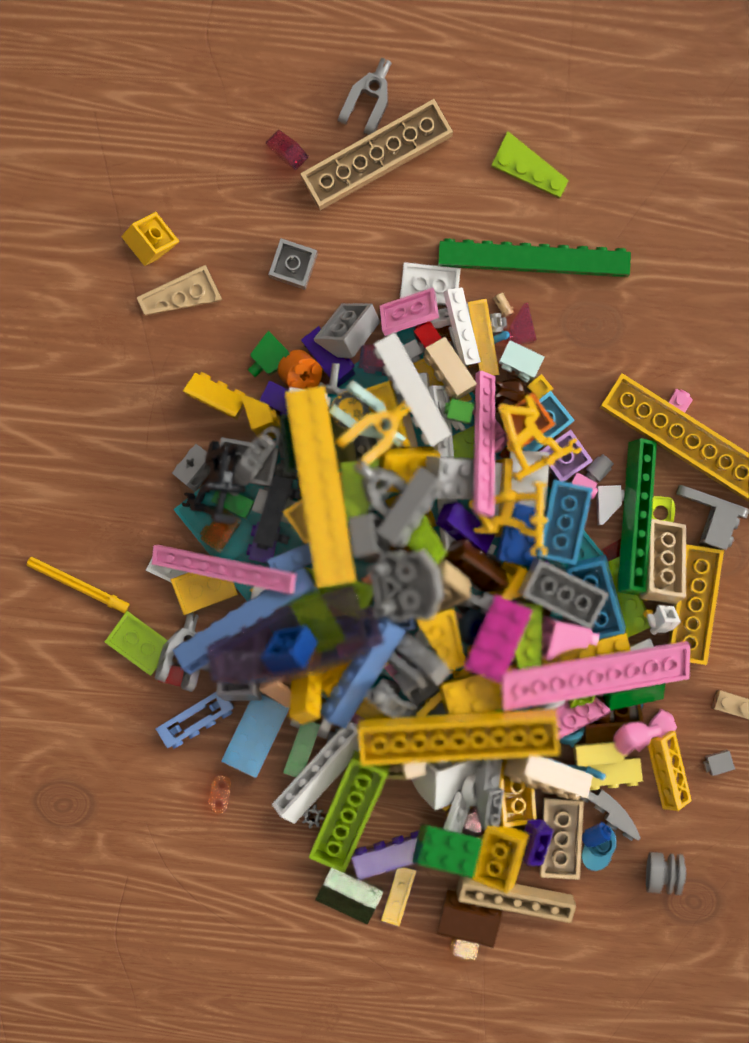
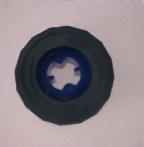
(470, 626)

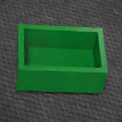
(447, 850)

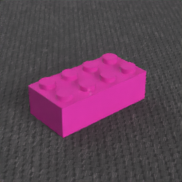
(498, 639)

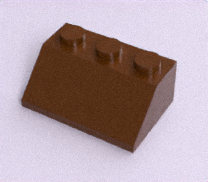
(476, 566)
(607, 726)
(469, 921)

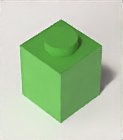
(459, 411)

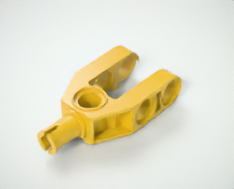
(393, 416)

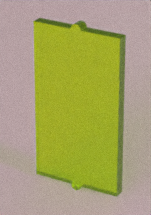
(316, 616)

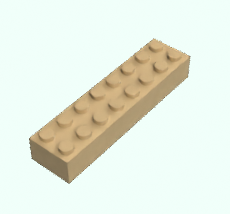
(376, 154)

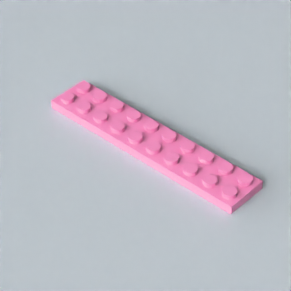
(595, 675)

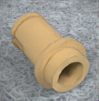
(503, 305)

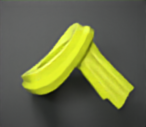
(666, 502)

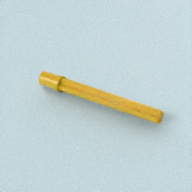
(110, 600)

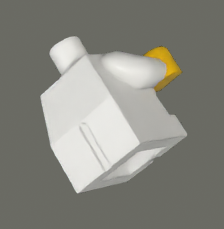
(663, 620)

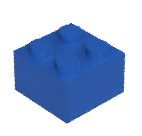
(289, 649)

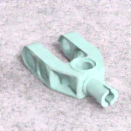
(373, 403)

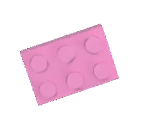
(409, 311)

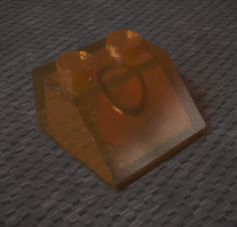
(219, 533)

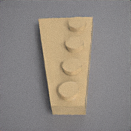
(186, 291)

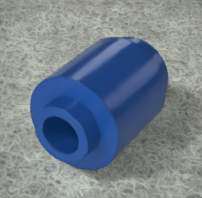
(596, 835)

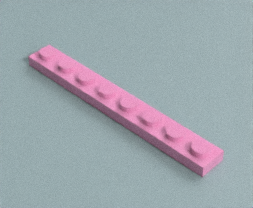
(484, 444)
(224, 569)

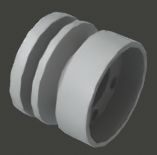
(665, 873)

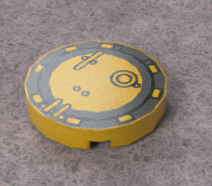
(351, 405)

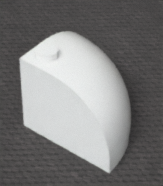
(443, 780)

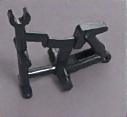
(221, 481)

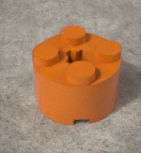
(300, 370)

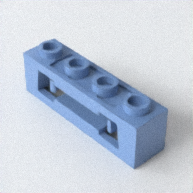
(168, 735)

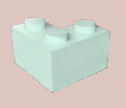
(521, 360)

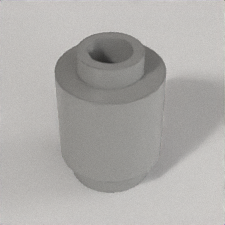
(599, 468)

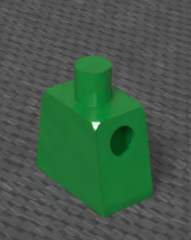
(267, 355)

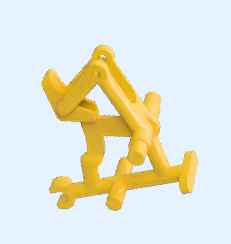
(515, 442)
(509, 498)

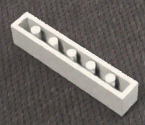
(413, 390)
(318, 774)

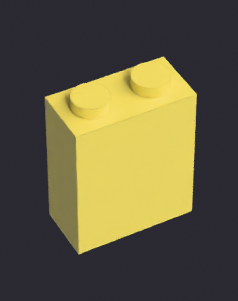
(596, 753)

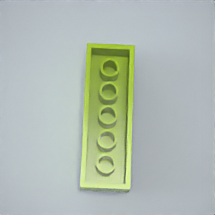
(348, 813)

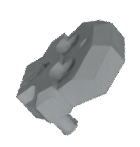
(395, 586)

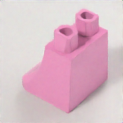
(563, 635)

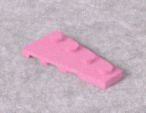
(575, 718)

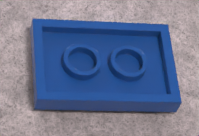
(515, 546)

